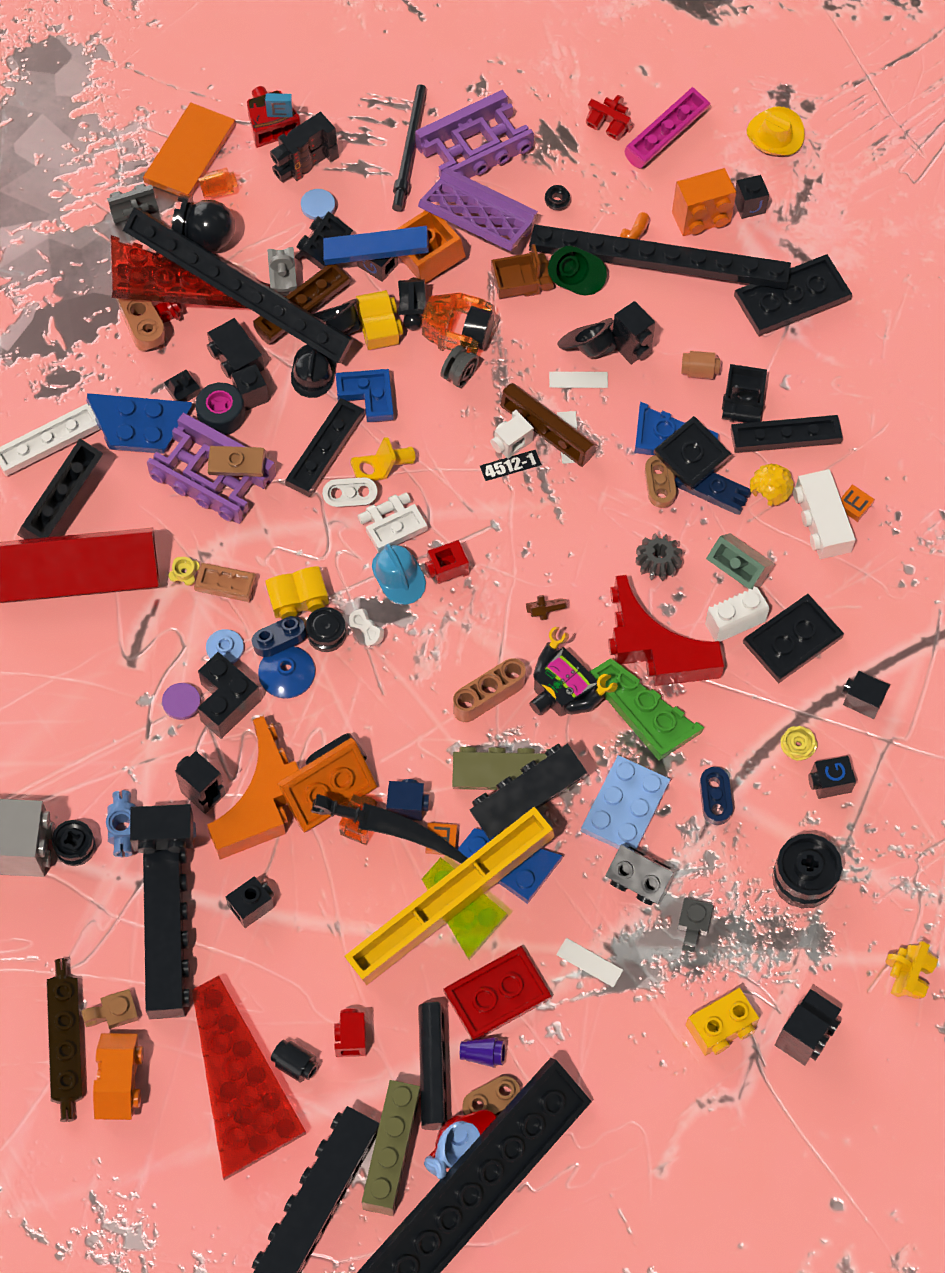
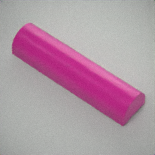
(666, 128)

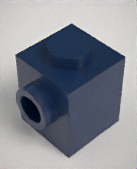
(407, 799)

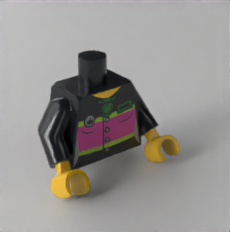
(565, 682)

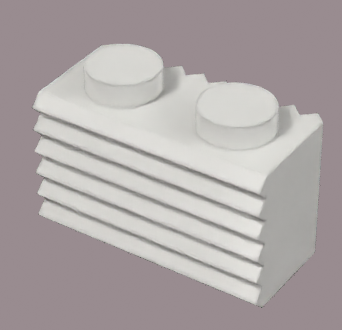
(736, 614)

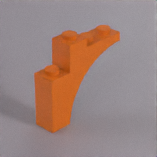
(259, 811)

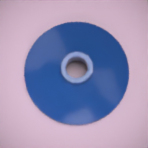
(291, 682)

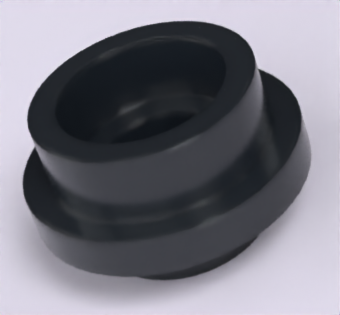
(560, 192)

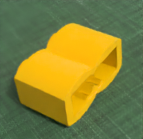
(378, 319)
(297, 592)

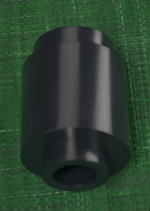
(294, 1060)

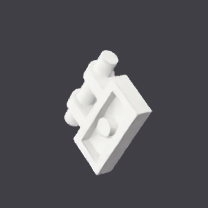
(395, 528)

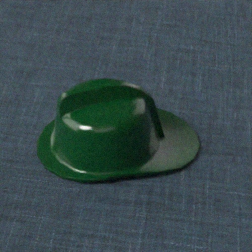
(577, 270)

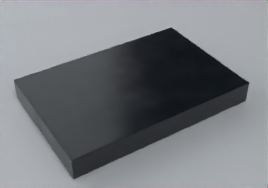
(793, 638)

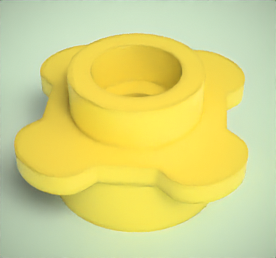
(180, 564)

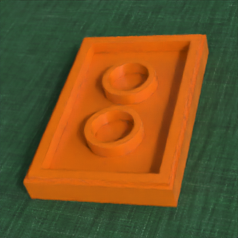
(333, 775)

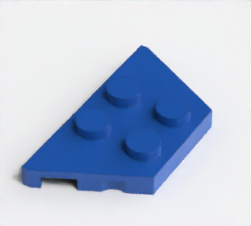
(136, 422)

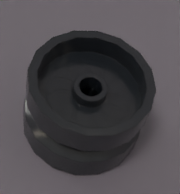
(807, 871)

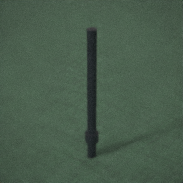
(401, 185)

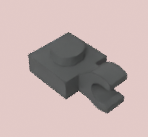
(694, 920)

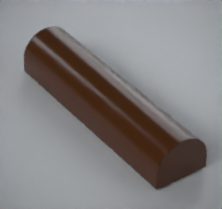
(307, 296)
(548, 425)

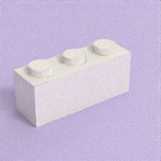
(824, 514)

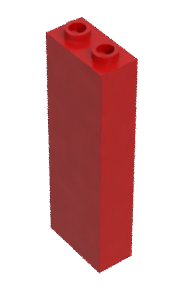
(78, 564)

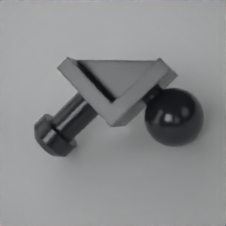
(412, 302)

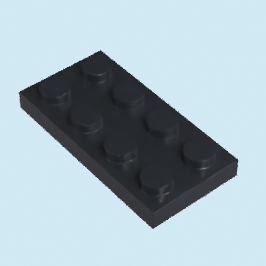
(809, 290)

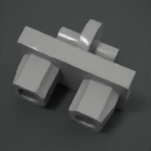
(282, 270)

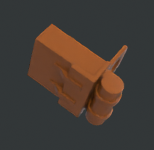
(521, 274)

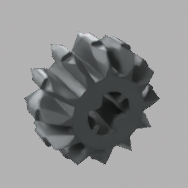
(656, 565)

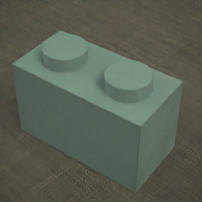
(740, 561)

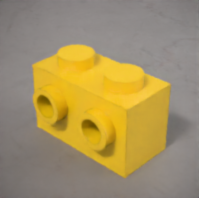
(723, 1022)

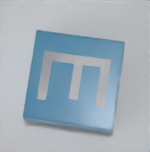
(279, 105)

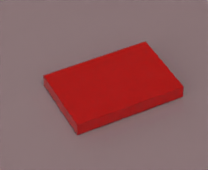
(497, 993)

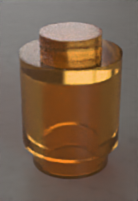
(218, 183)

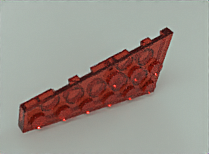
(152, 277)
(245, 1097)

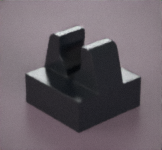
(182, 387)

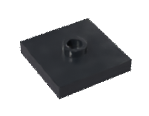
(692, 453)

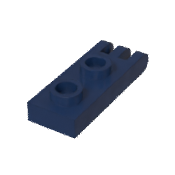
(720, 492)

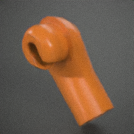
(638, 228)

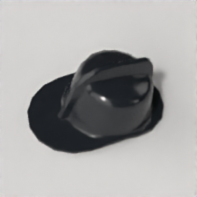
(342, 317)
(591, 340)
(312, 372)

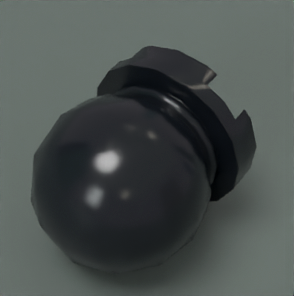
(205, 222)

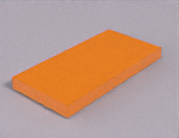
(189, 150)

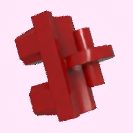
(618, 122)

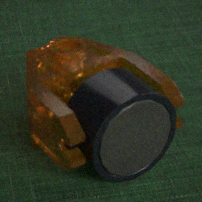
(442, 313)

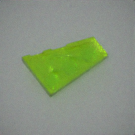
(476, 921)

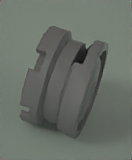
(459, 366)

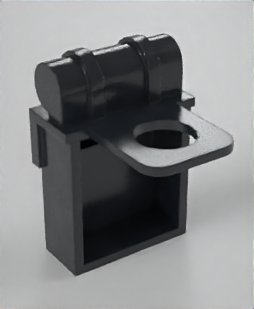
(744, 394)

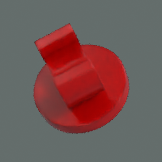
(168, 310)

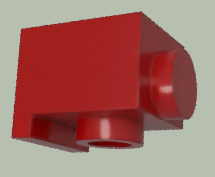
(449, 555)
(350, 1034)

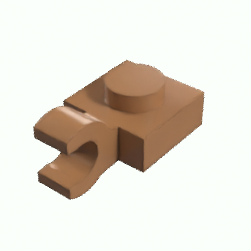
(116, 1010)

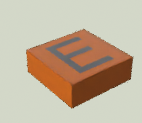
(856, 502)
(445, 831)

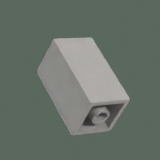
(24, 837)

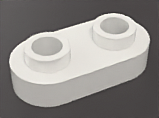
(349, 489)

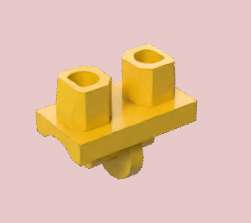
(906, 969)

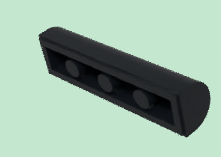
(432, 1066)

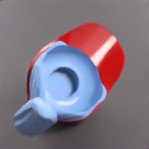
(455, 1139)

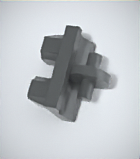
(123, 203)

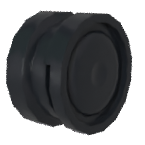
(326, 629)
(73, 842)

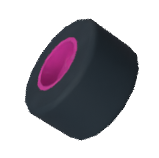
(221, 407)

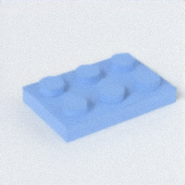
(625, 804)

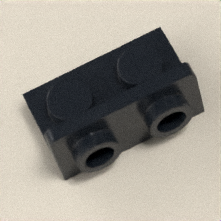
(312, 245)

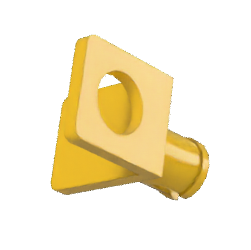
(383, 460)

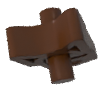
(541, 607)

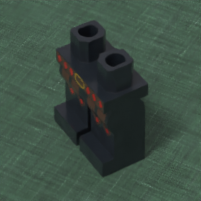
(304, 148)

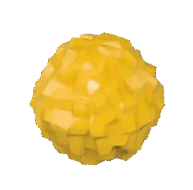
(773, 483)

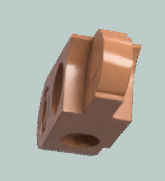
(139, 325)

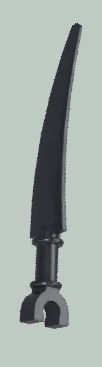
(387, 822)

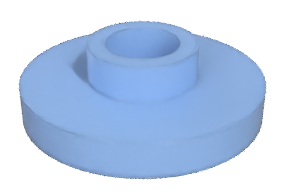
(317, 203)
(227, 643)

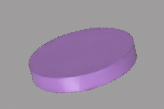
(181, 701)

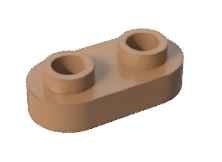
(659, 483)
(490, 1096)

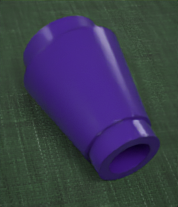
(483, 1051)

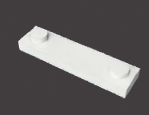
(47, 439)

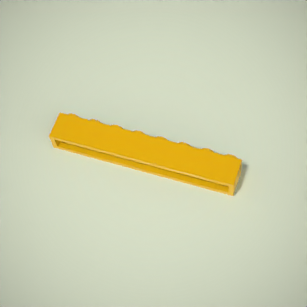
(450, 896)

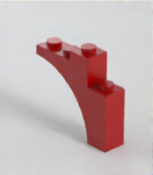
(667, 654)

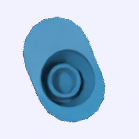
(398, 574)

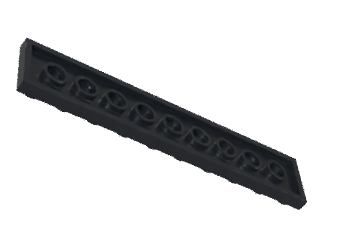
(483, 1175)

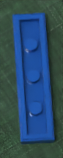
(376, 245)

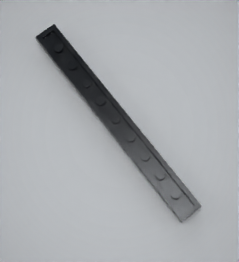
(665, 256)
(238, 285)

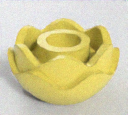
(804, 737)

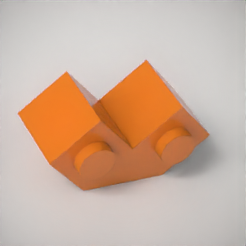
(115, 1084)

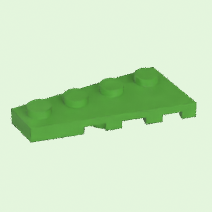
(652, 719)

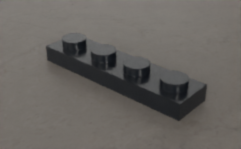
(786, 433)
(324, 447)

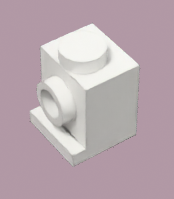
(512, 435)

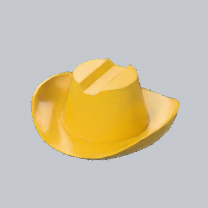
(776, 131)

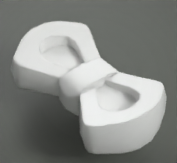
(372, 633)

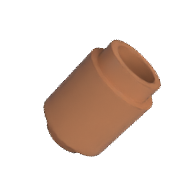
(700, 364)

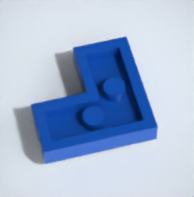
(371, 386)

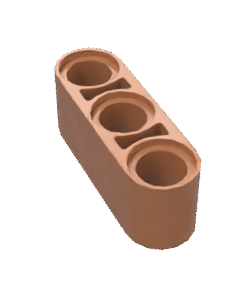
(494, 678)

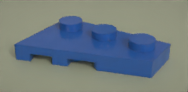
(655, 428)
(524, 879)

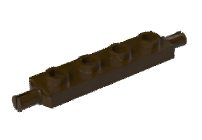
(64, 1040)

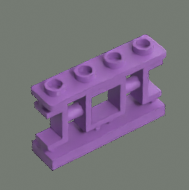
(469, 122)
(194, 485)

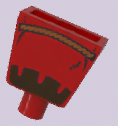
(264, 128)

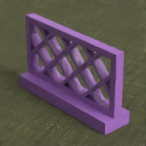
(489, 204)

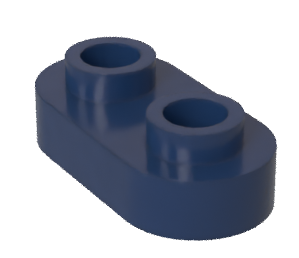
(279, 636)
(716, 797)

